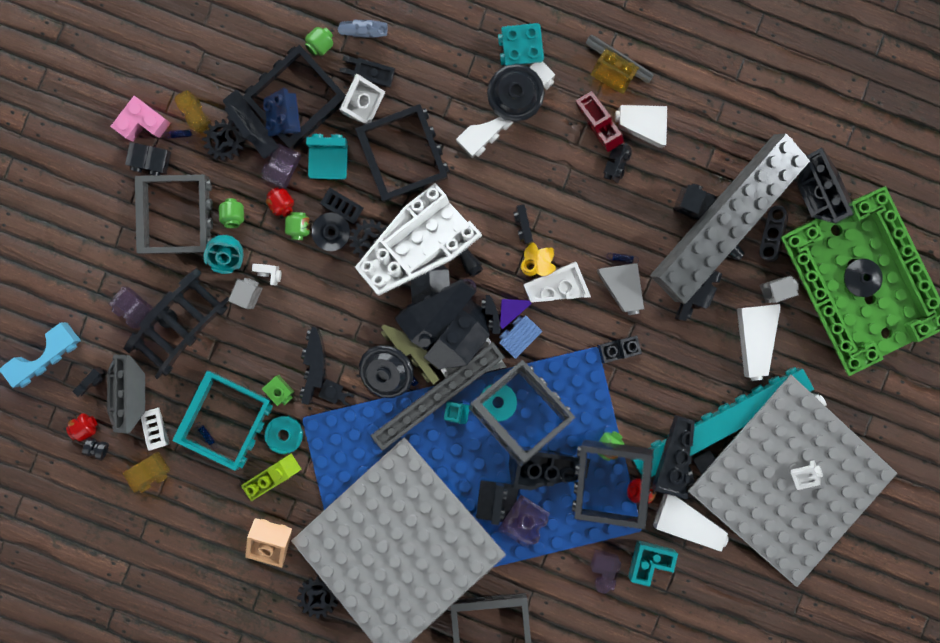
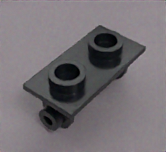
(616, 169)

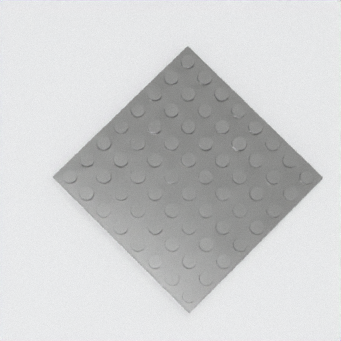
(757, 496)
(398, 547)

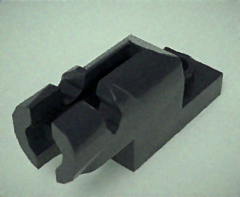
(701, 299)

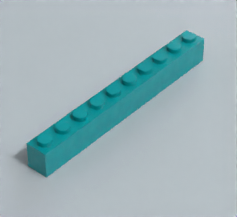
(728, 418)

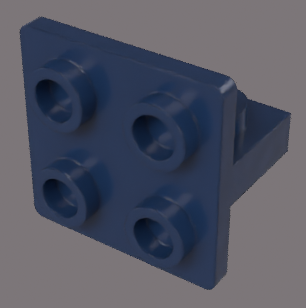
(281, 113)

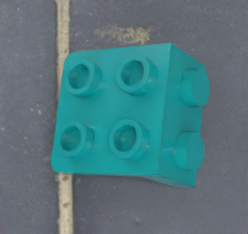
(521, 44)
(327, 157)

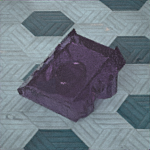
(524, 522)

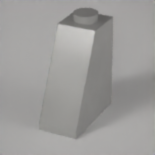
(624, 286)

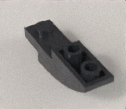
(315, 357)

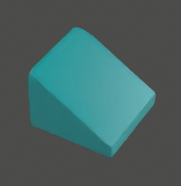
(456, 412)

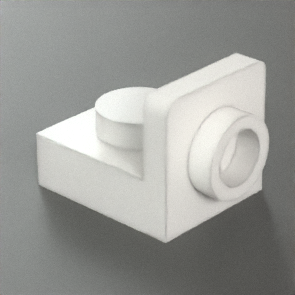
(264, 270)
(807, 476)

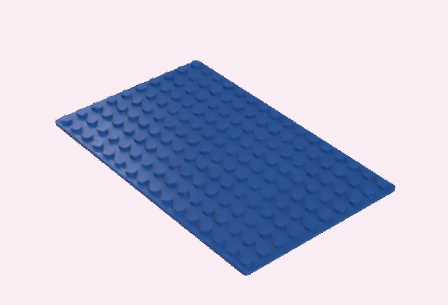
(469, 453)

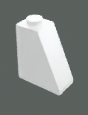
(644, 122)

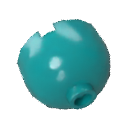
(223, 254)

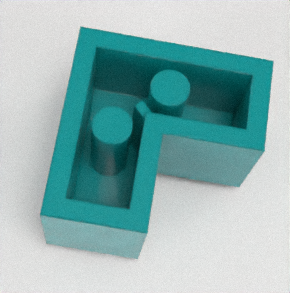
(647, 558)

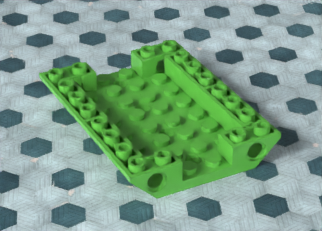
(903, 304)

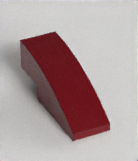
(600, 121)

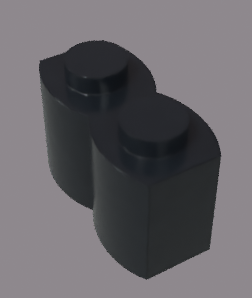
(148, 158)

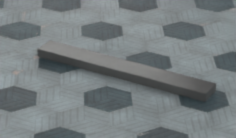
(437, 396)

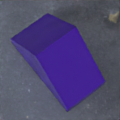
(511, 309)

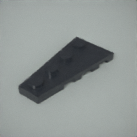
(675, 460)

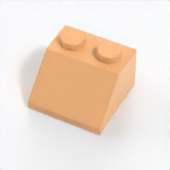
(268, 542)

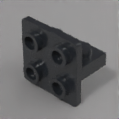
(495, 501)

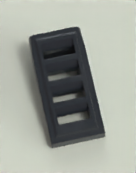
(327, 197)

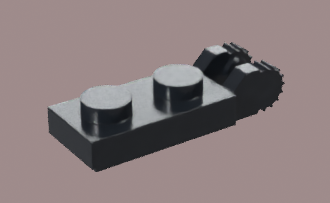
(371, 71)

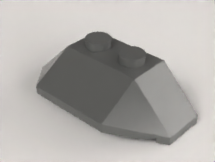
(125, 393)

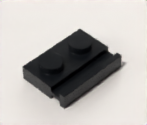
(521, 217)

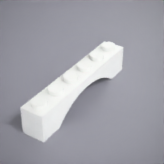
(478, 136)

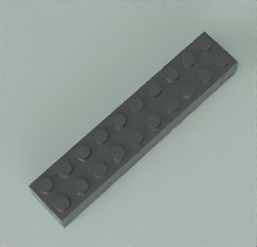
(730, 218)

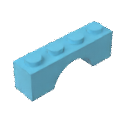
(58, 341)

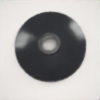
(321, 229)
(854, 277)

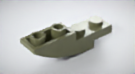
(404, 344)

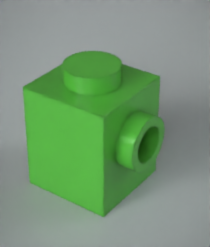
(278, 391)

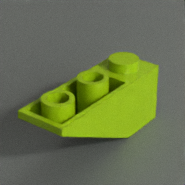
(271, 477)

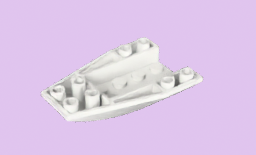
(417, 241)

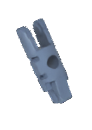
(363, 28)

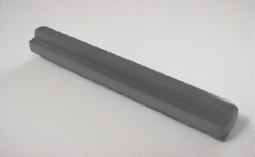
(600, 46)

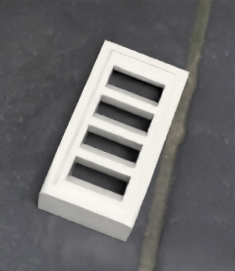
(147, 430)

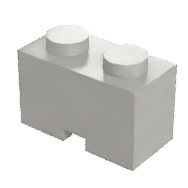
(779, 289)
(245, 293)

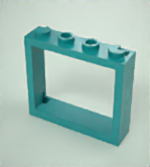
(194, 408)

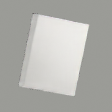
(362, 100)

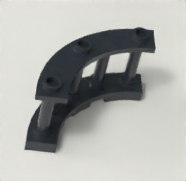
(160, 312)

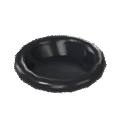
(515, 92)
(386, 371)

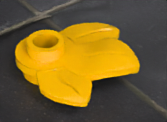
(540, 259)

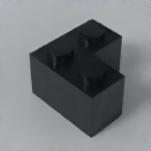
(694, 201)

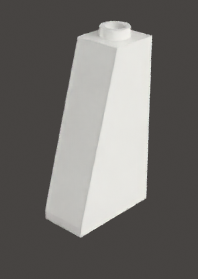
(757, 338)
(685, 522)

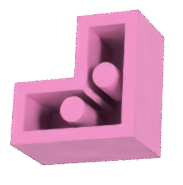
(139, 116)

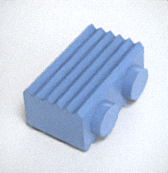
(519, 336)

